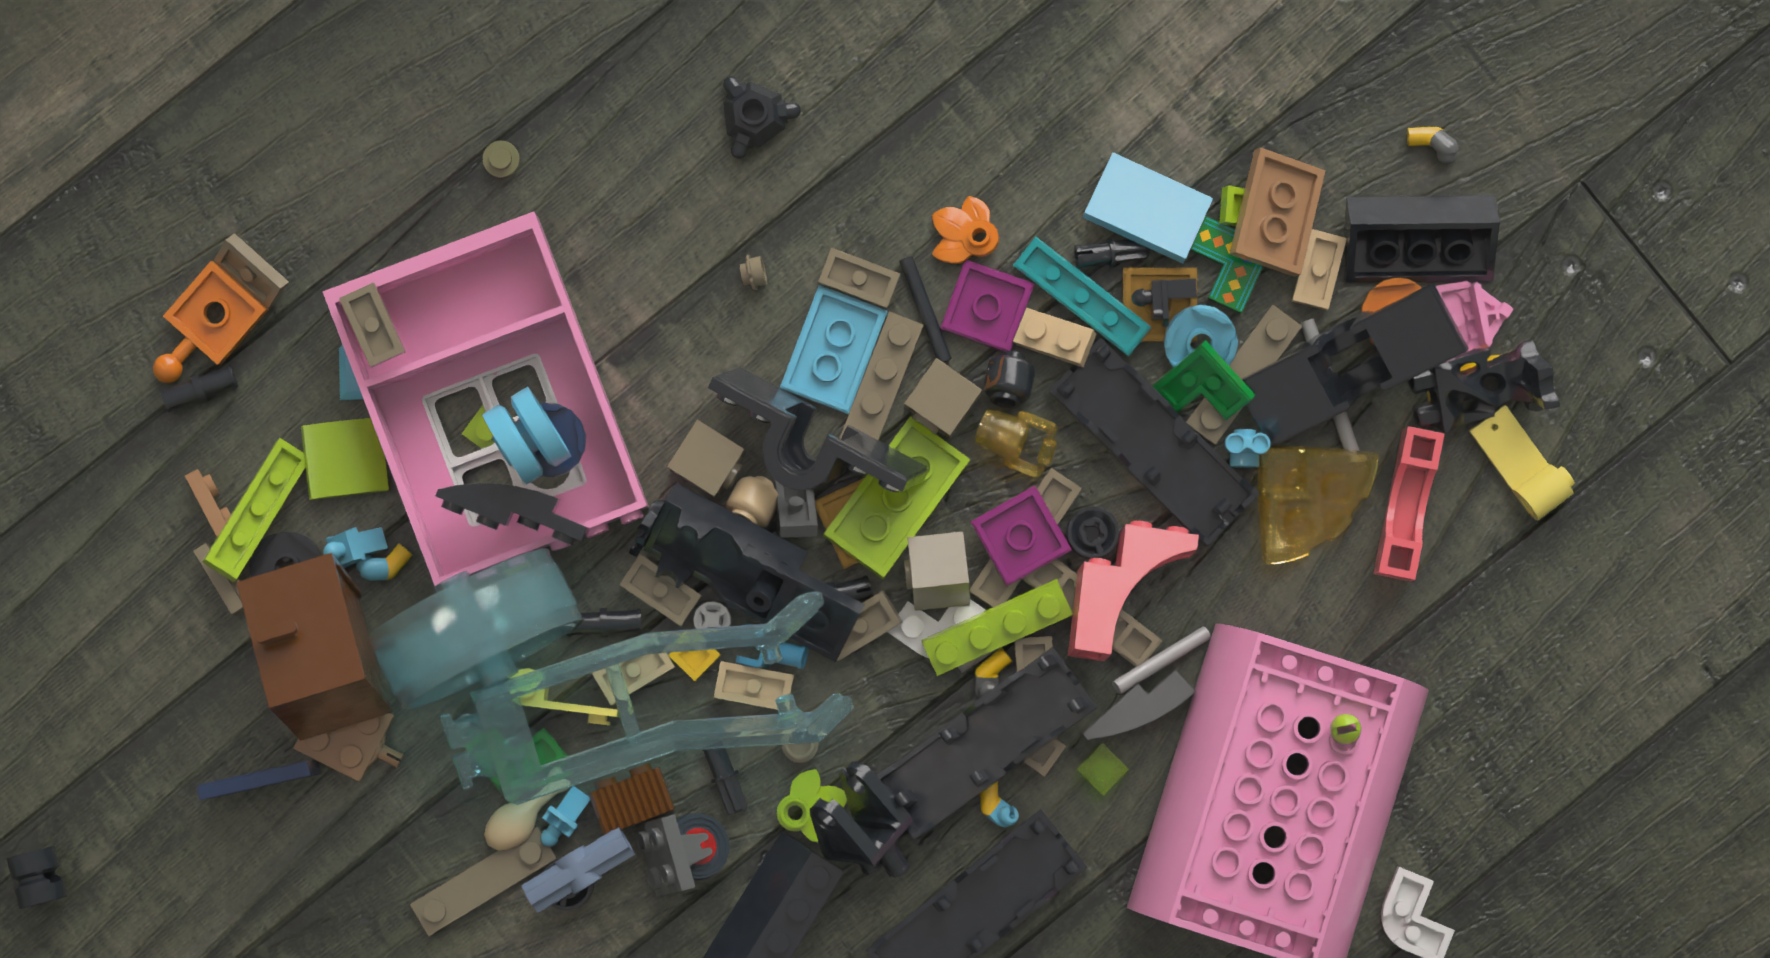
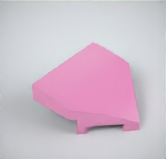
(1474, 312)

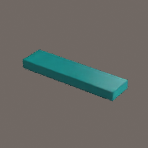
(1082, 296)

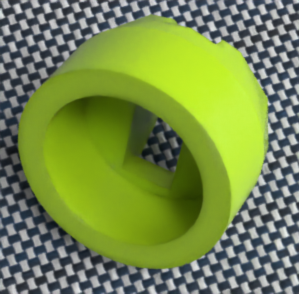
(1341, 721)

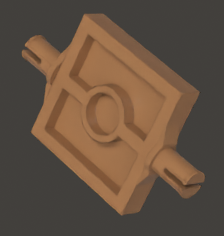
(352, 747)

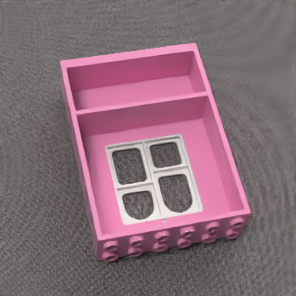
(461, 318)

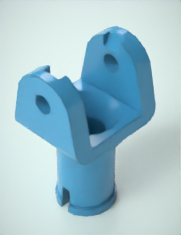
(791, 653)

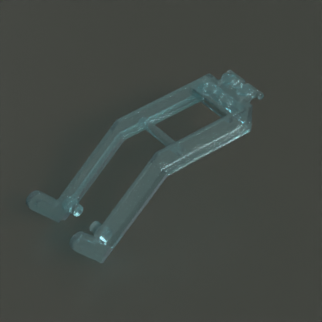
(503, 748)

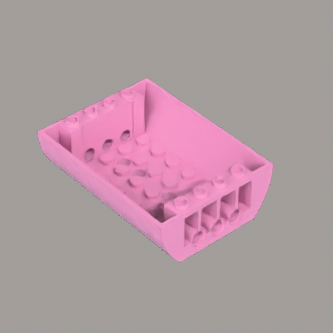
(1235, 784)

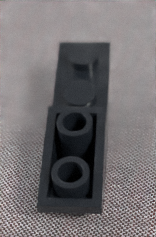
(499, 502)

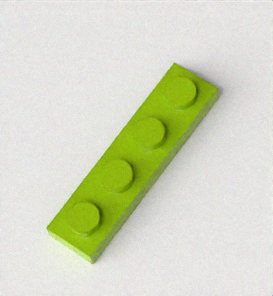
(255, 510)
(997, 627)

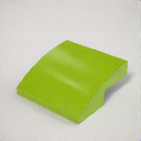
(343, 459)

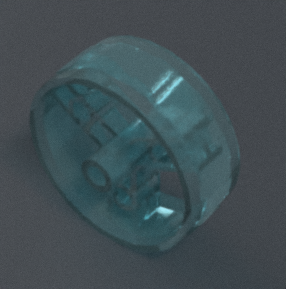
(475, 629)

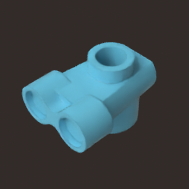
(1245, 447)

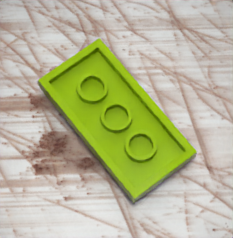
(878, 521)

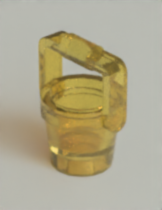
(1007, 435)

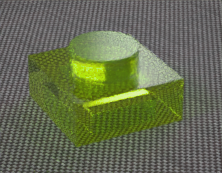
(1102, 769)

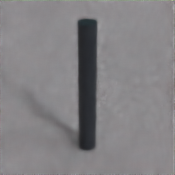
(925, 309)

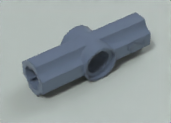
(578, 870)

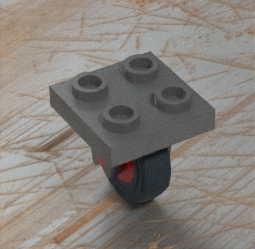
(682, 851)

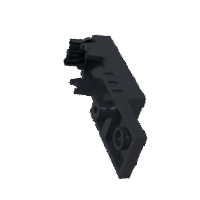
(742, 566)

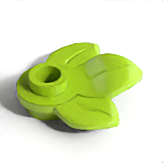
(804, 793)

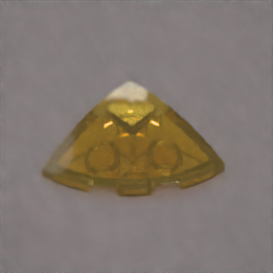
(1309, 496)

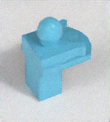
(352, 545)
(564, 817)

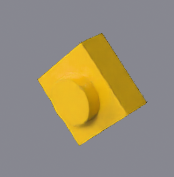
(695, 662)

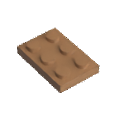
(1277, 212)

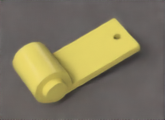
(1521, 465)
(539, 699)

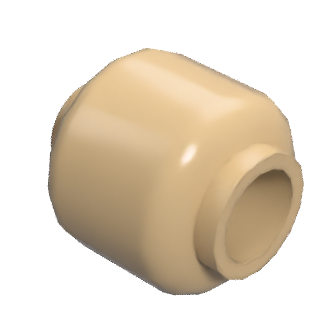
(754, 500)

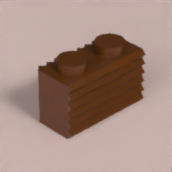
(632, 799)

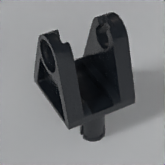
(872, 830)

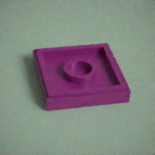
(987, 306)
(1020, 536)

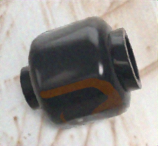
(1009, 379)

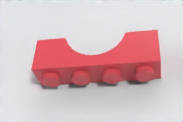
(1407, 502)

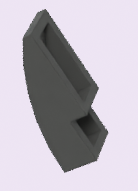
(1140, 708)

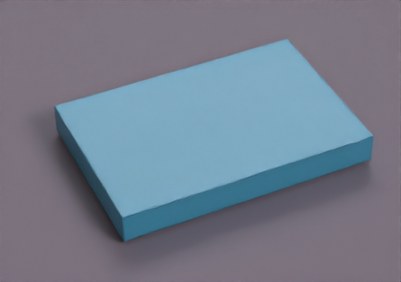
(1147, 208)
(833, 349)

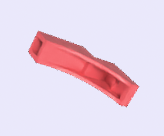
(1104, 587)

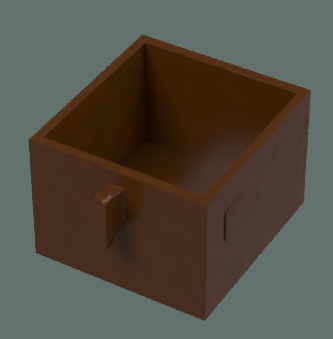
(313, 647)

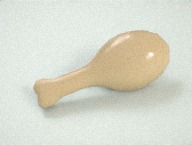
(514, 823)

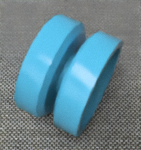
(524, 437)

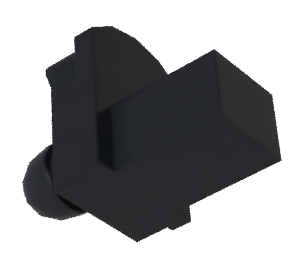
(1160, 293)

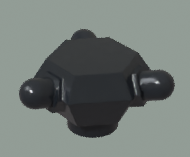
(754, 115)

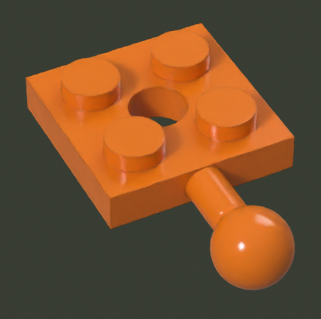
(190, 318)

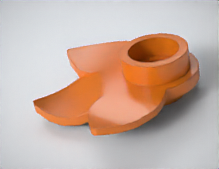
(959, 230)

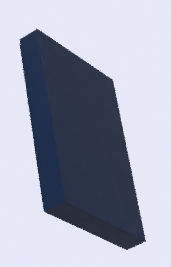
(258, 779)

